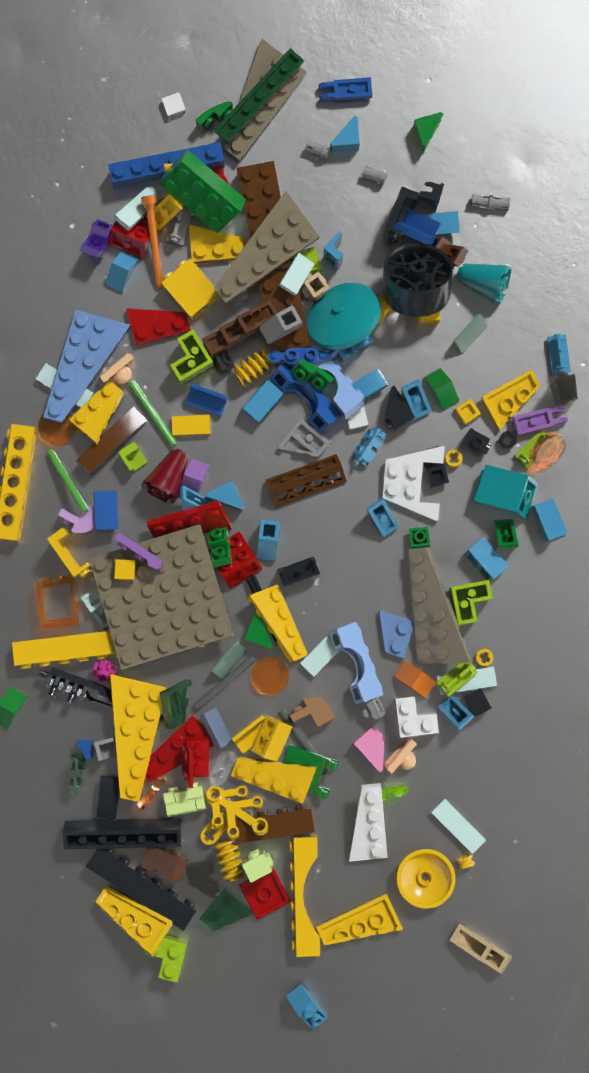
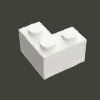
(409, 722)

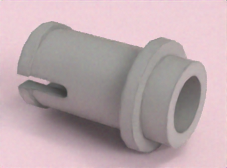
(317, 148)
(374, 174)

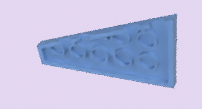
(84, 354)

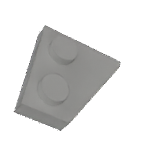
(304, 440)

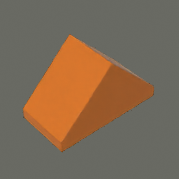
(415, 679)

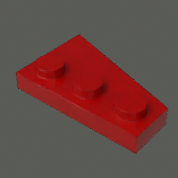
(156, 324)

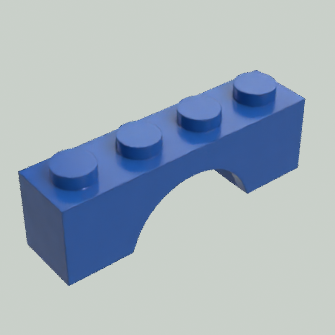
(321, 410)

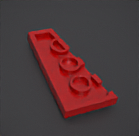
(209, 516)
(169, 754)

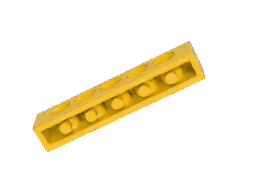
(20, 492)

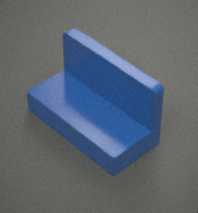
(418, 226)
(206, 400)
(105, 510)

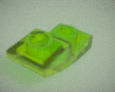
(395, 790)

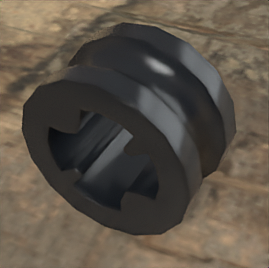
(512, 443)

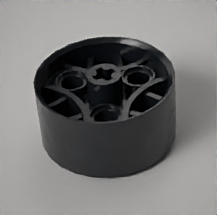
(417, 279)

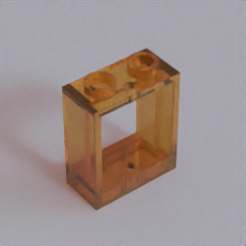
(46, 582)

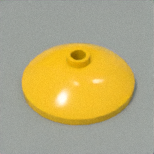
(427, 892)

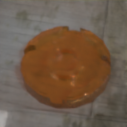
(56, 433)
(548, 450)
(270, 675)
(151, 793)

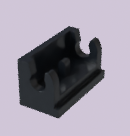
(430, 200)
(298, 571)

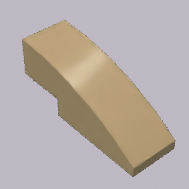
(480, 948)

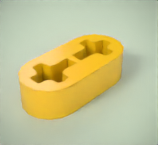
(217, 833)

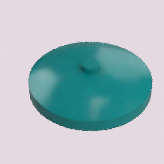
(343, 316)

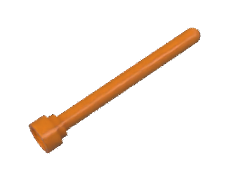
(149, 204)

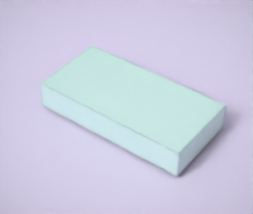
(296, 274)
(319, 656)

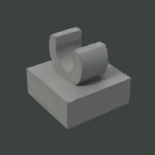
(374, 708)

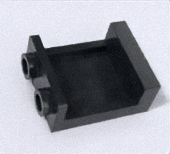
(406, 198)

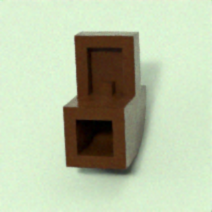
(454, 252)

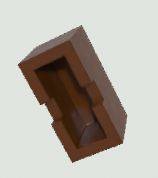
(168, 863)

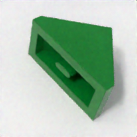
(426, 127)
(442, 388)
(505, 534)
(257, 632)
(10, 706)

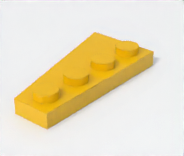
(275, 613)
(280, 778)
(138, 921)
(362, 921)

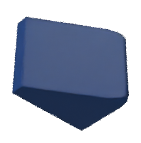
(86, 747)

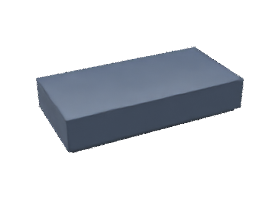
(216, 728)

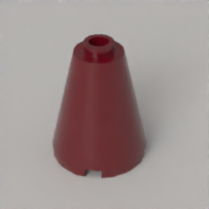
(167, 476)

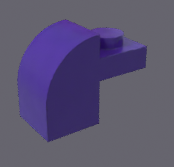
(98, 239)

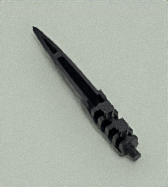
(78, 687)

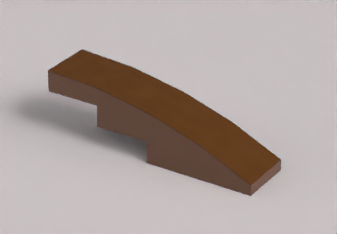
(238, 329)
(111, 440)

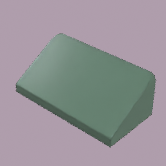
(470, 333)
(229, 660)

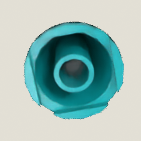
(486, 278)

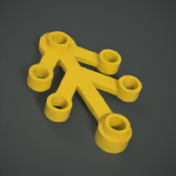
(235, 809)

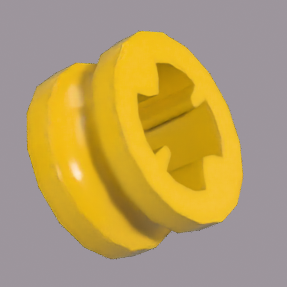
(459, 458)
(489, 655)
(465, 861)

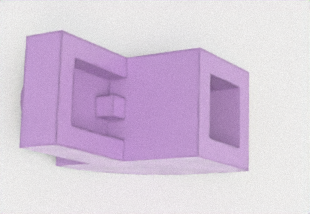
(83, 524)

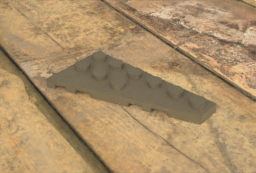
(264, 60)
(276, 241)
(434, 619)

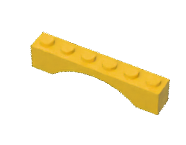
(307, 937)

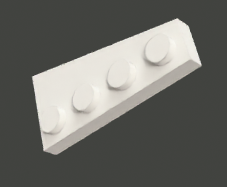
(369, 826)

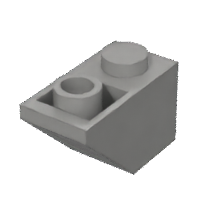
(281, 324)

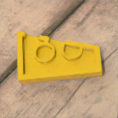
(95, 413)

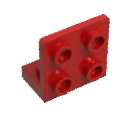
(131, 241)
(243, 562)
(195, 759)

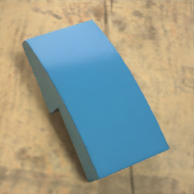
(370, 383)

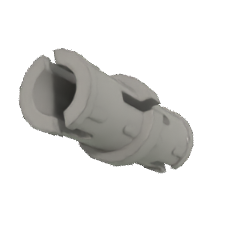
(490, 202)

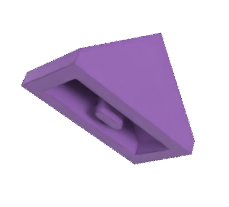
(195, 475)

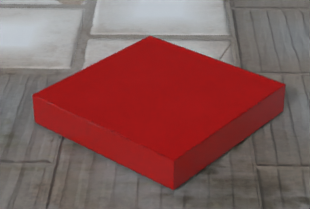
(265, 894)

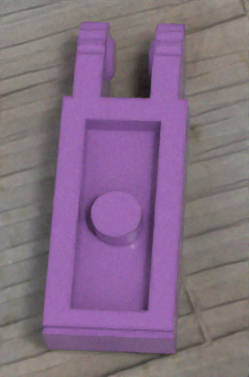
(537, 420)
(140, 552)

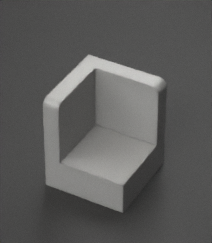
(105, 748)

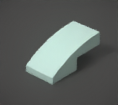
(94, 604)

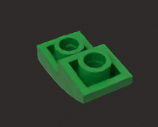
(219, 112)
(306, 371)
(419, 537)
(220, 547)

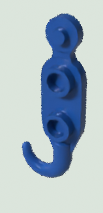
(293, 355)

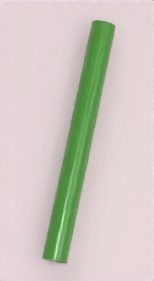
(152, 413)
(67, 480)

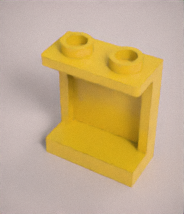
(190, 288)
(57, 541)

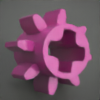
(103, 670)

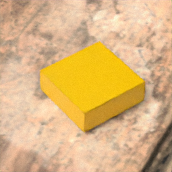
(467, 411)
(125, 569)

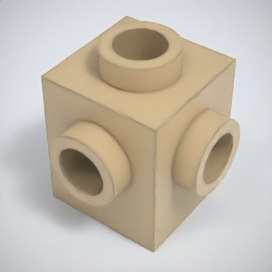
(318, 283)

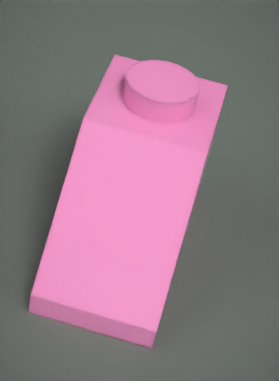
(372, 747)

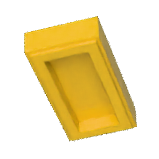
(191, 425)

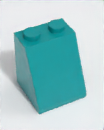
(506, 491)

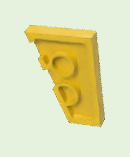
(213, 246)
(509, 397)

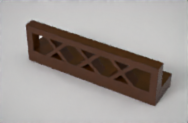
(304, 477)

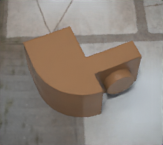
(317, 707)

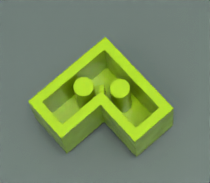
(196, 358)
(465, 596)
(172, 951)

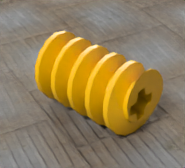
(252, 367)
(229, 860)

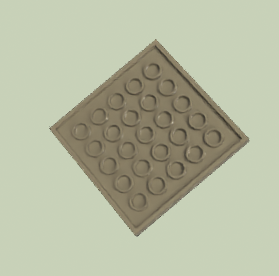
(164, 607)

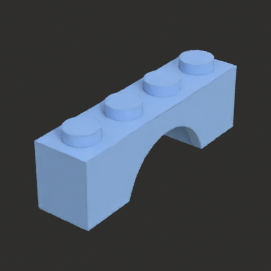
(347, 398)
(365, 684)

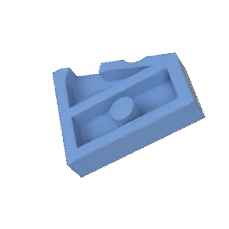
(395, 633)

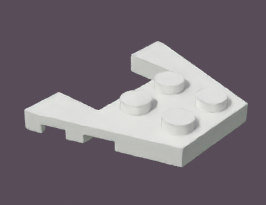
(404, 480)

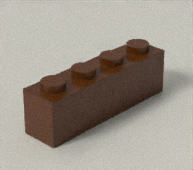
(280, 824)

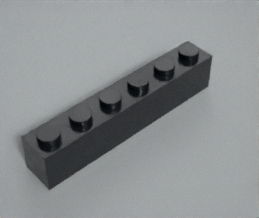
(122, 833)
(141, 887)

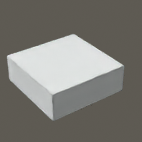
(173, 104)
(358, 419)

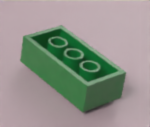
(202, 191)

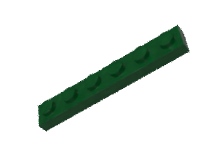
(259, 96)

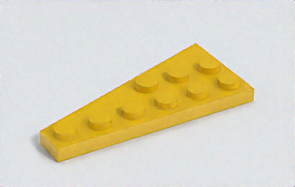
(135, 721)

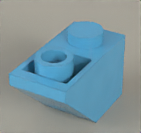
(268, 540)
(306, 1007)

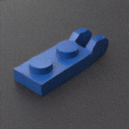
(347, 89)

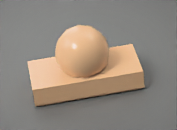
(119, 371)
(402, 756)

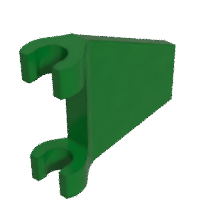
(306, 758)

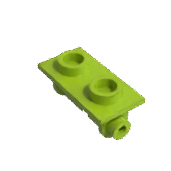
(525, 452)
(457, 677)

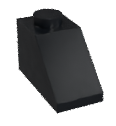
(397, 411)

